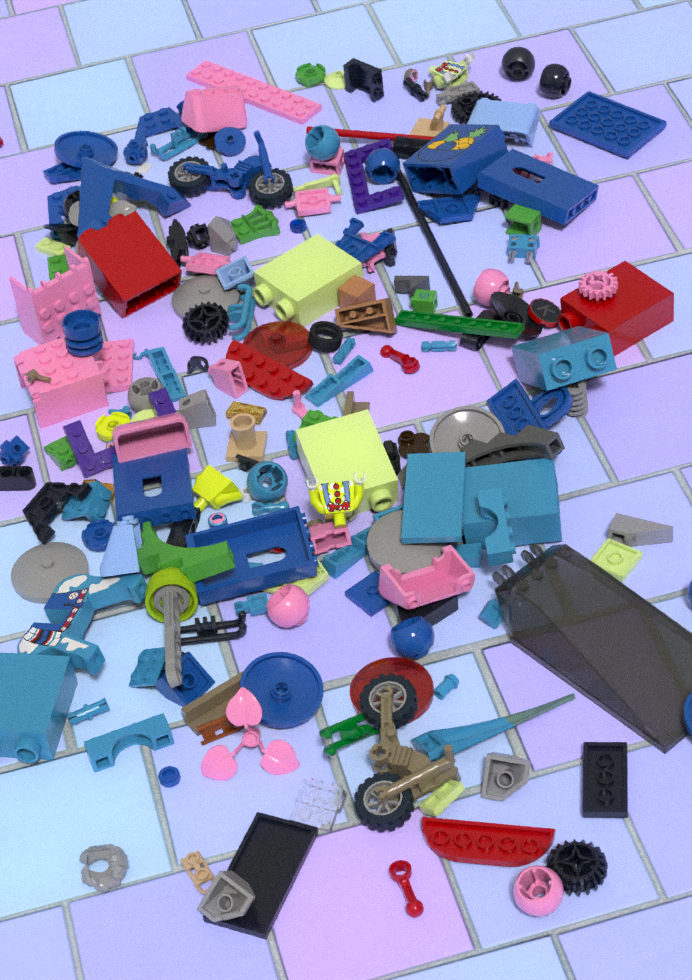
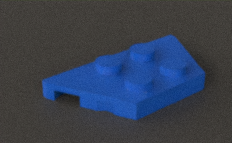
(451, 208)

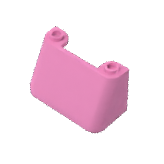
(443, 579)

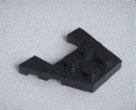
(48, 502)

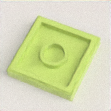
(617, 558)

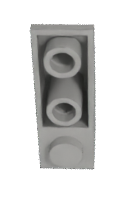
(638, 532)

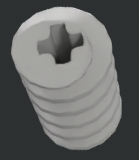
(580, 403)

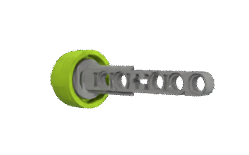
(171, 599)

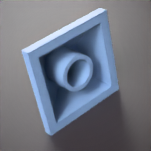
(236, 273)

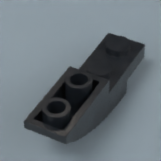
(177, 242)

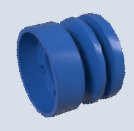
(82, 332)

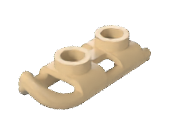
(201, 875)

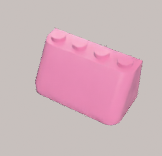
(214, 108)
(151, 437)

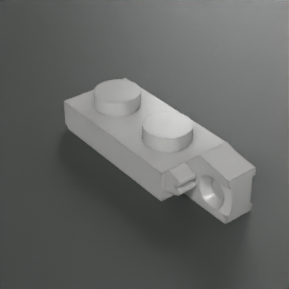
(452, 92)

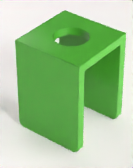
(524, 220)

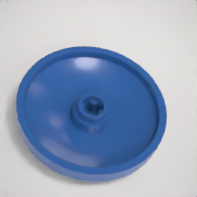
(75, 144)
(285, 688)

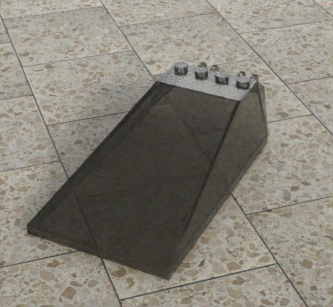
(600, 640)

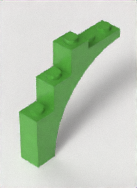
(194, 562)

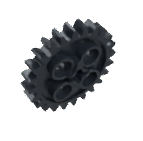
(464, 105)

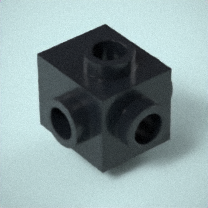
(202, 232)

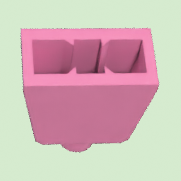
(330, 166)
(229, 377)

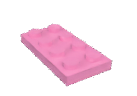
(119, 363)

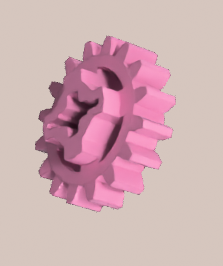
(596, 285)

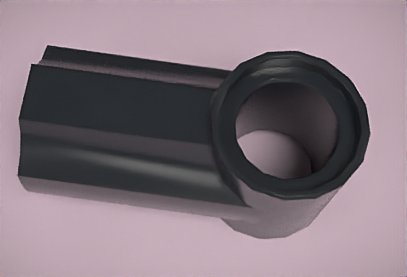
(392, 452)

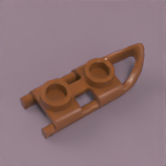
(208, 729)

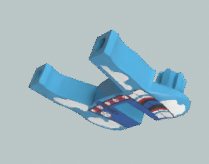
(73, 608)

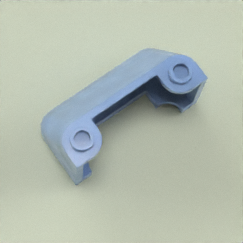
(515, 119)
(122, 548)

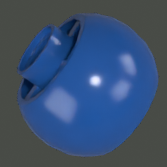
(382, 165)
(412, 637)

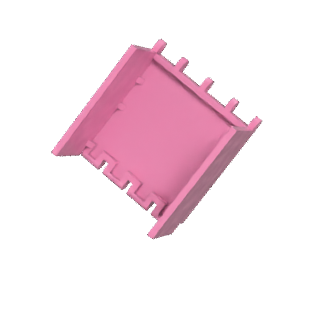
(46, 306)
(74, 384)

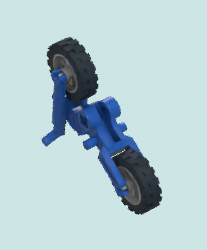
(250, 173)

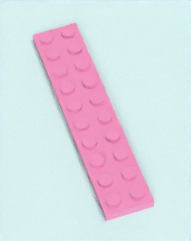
(256, 92)

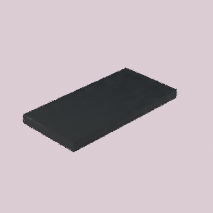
(270, 864)

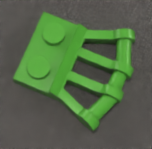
(253, 227)

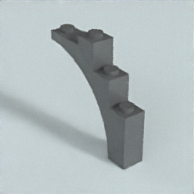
(528, 443)

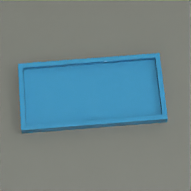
(434, 498)

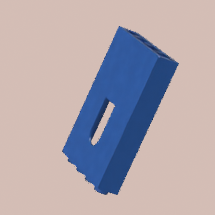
(557, 196)
(171, 505)
(254, 535)

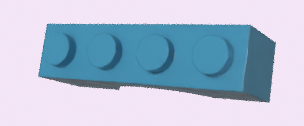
(498, 543)
(149, 732)

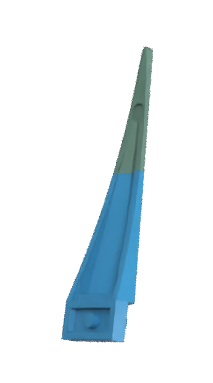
(462, 737)

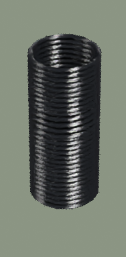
(405, 148)

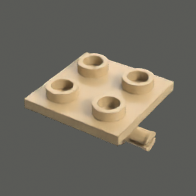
(432, 126)

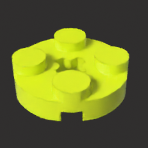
(105, 424)

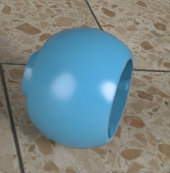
(322, 142)
(255, 485)

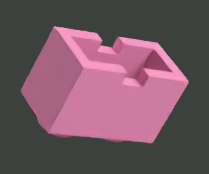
(327, 537)

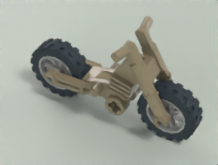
(400, 760)

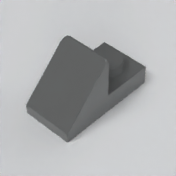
(409, 284)

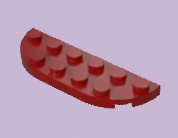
(266, 374)
(486, 842)

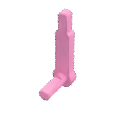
(298, 407)

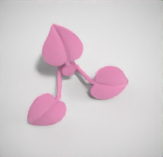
(246, 710)

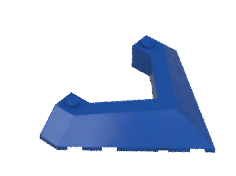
(102, 180)

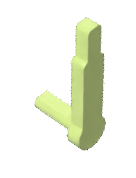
(332, 180)

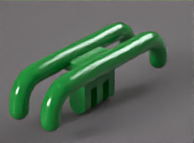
(349, 733)

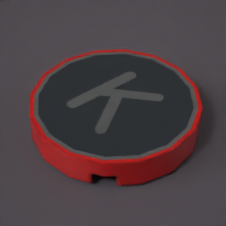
(544, 312)

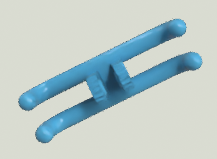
(242, 312)

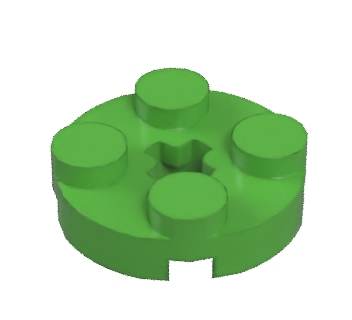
(310, 74)

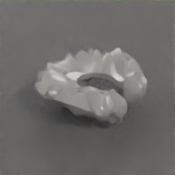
(115, 872)

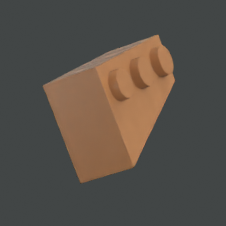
(370, 316)

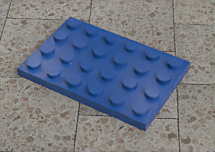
(608, 124)

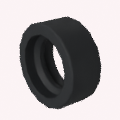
(326, 328)

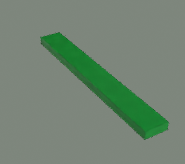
(460, 324)

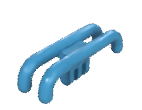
(179, 141)

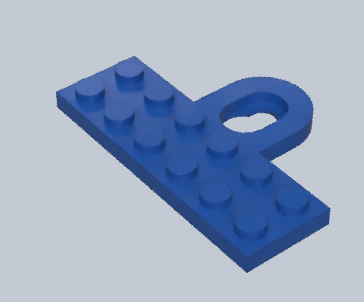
(516, 409)

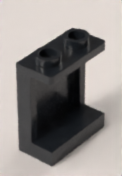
(364, 78)

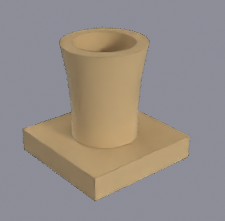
(245, 439)

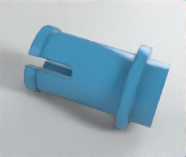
(450, 682)

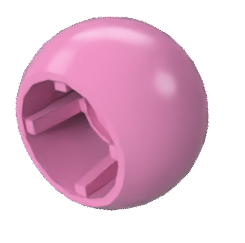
(487, 283)
(288, 606)
(531, 884)

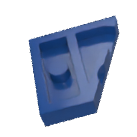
(62, 173)

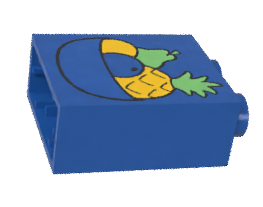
(455, 158)

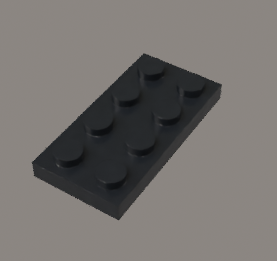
(605, 780)

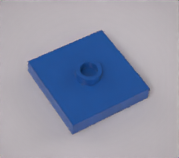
(366, 595)

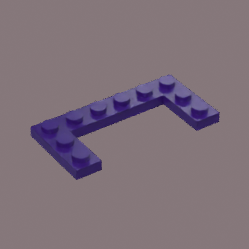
(362, 199)
(93, 463)

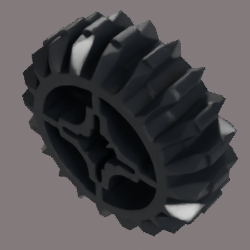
(195, 323)
(590, 864)

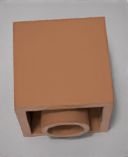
(356, 291)

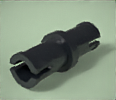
(415, 89)

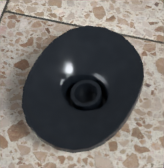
(66, 232)
(514, 309)

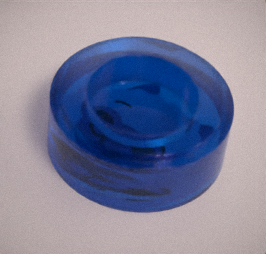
(298, 226)

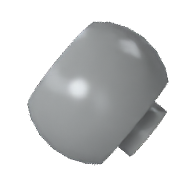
(139, 391)

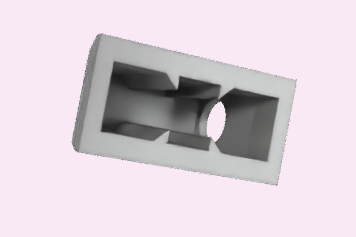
(198, 410)

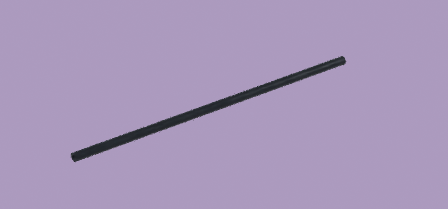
(435, 247)

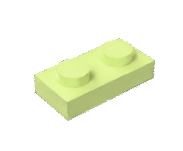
(51, 247)
(441, 798)

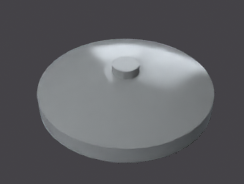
(202, 289)
(462, 425)
(386, 548)
(44, 567)

